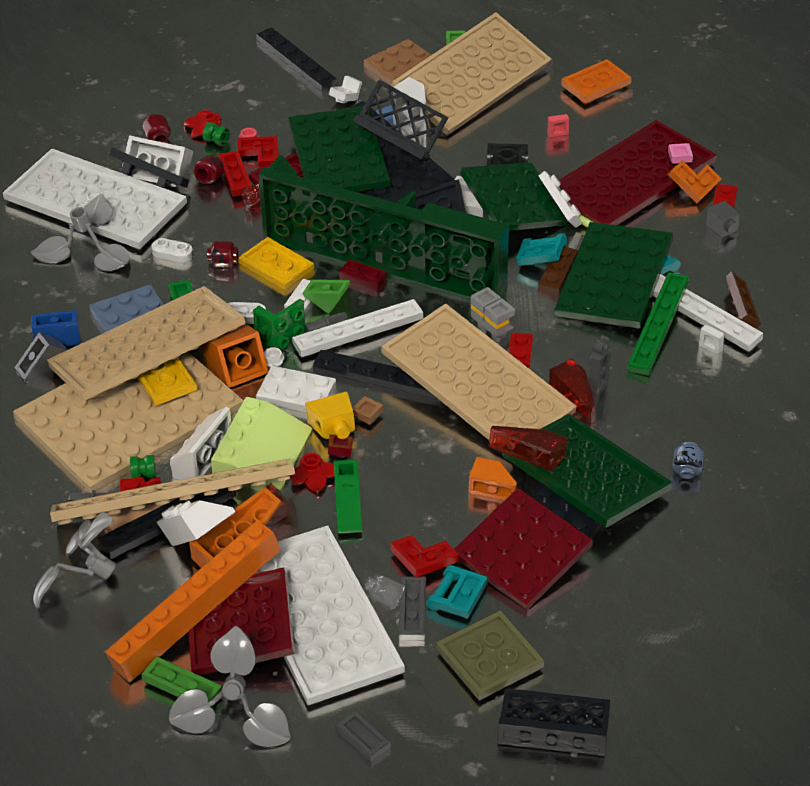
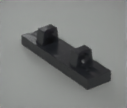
(131, 162)

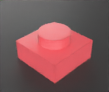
(558, 125)

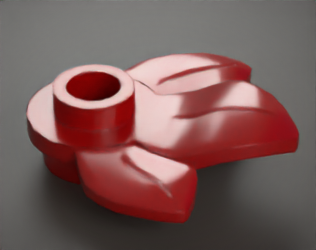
(200, 120)
(312, 472)

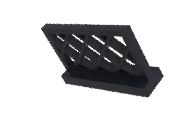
(397, 137)
(552, 733)

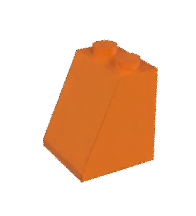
(236, 356)

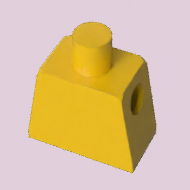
(331, 415)

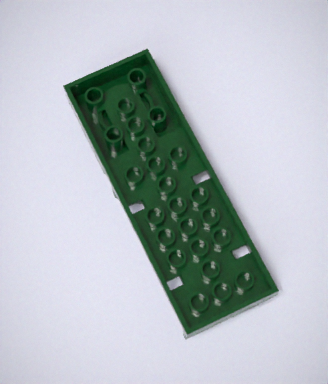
(418, 246)

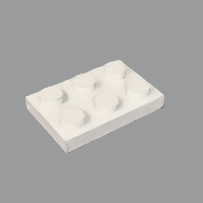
(293, 388)

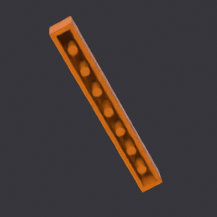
(193, 601)

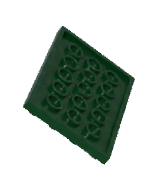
(338, 150)
(614, 275)
(597, 474)

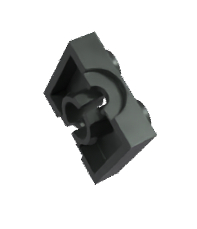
(506, 153)

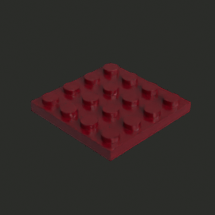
(522, 548)
(259, 610)

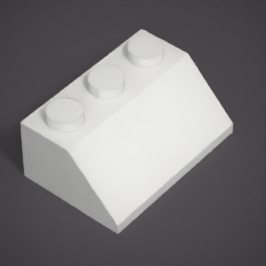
(417, 91)
(163, 155)
(198, 450)
(191, 520)

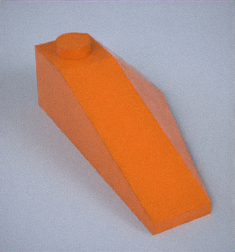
(258, 507)

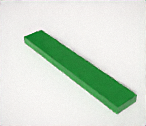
(658, 324)

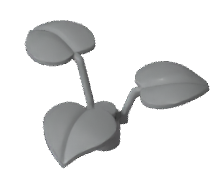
(95, 212)
(96, 561)
(235, 655)

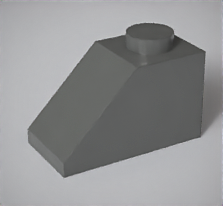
(34, 360)

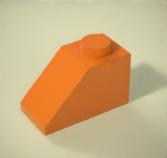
(491, 479)

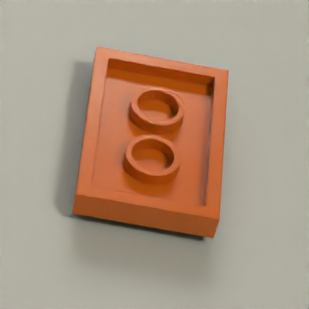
(596, 81)

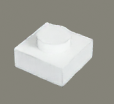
(711, 339)

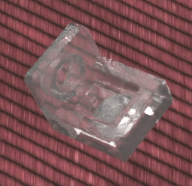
(384, 590)

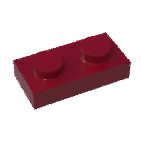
(363, 275)

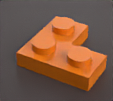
(694, 184)

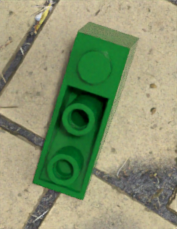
(347, 496)

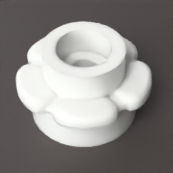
(273, 357)

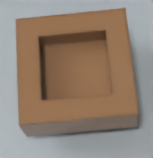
(367, 410)

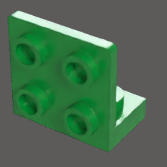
(279, 328)

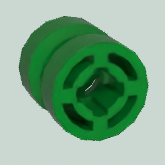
(216, 134)
(142, 466)

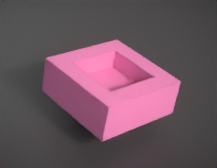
(680, 152)

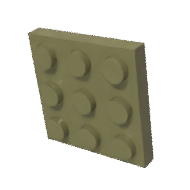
(489, 655)

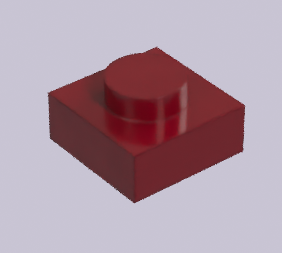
(340, 447)

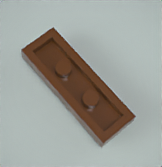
(557, 272)
(742, 300)

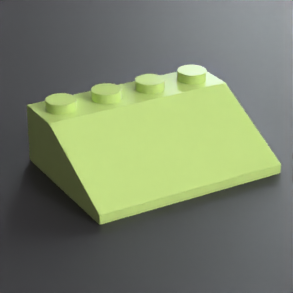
(260, 436)

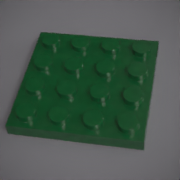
(513, 195)

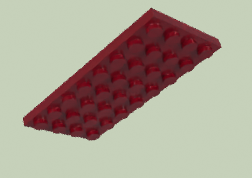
(630, 174)

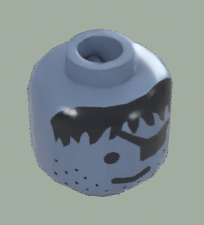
(688, 460)

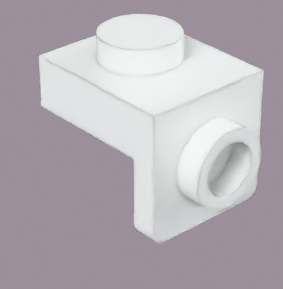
(348, 91)

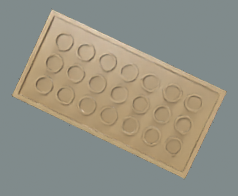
(476, 71)
(145, 342)
(474, 374)

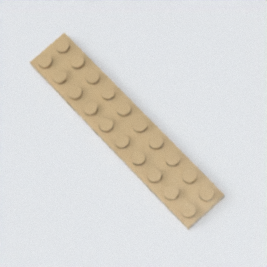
(164, 492)

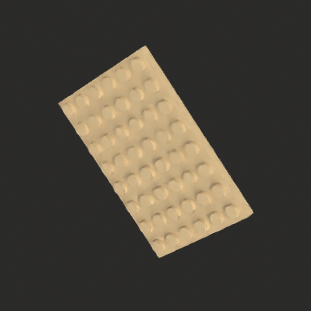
(103, 432)

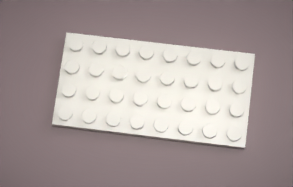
(66, 182)
(333, 622)

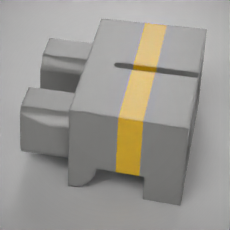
(492, 313)

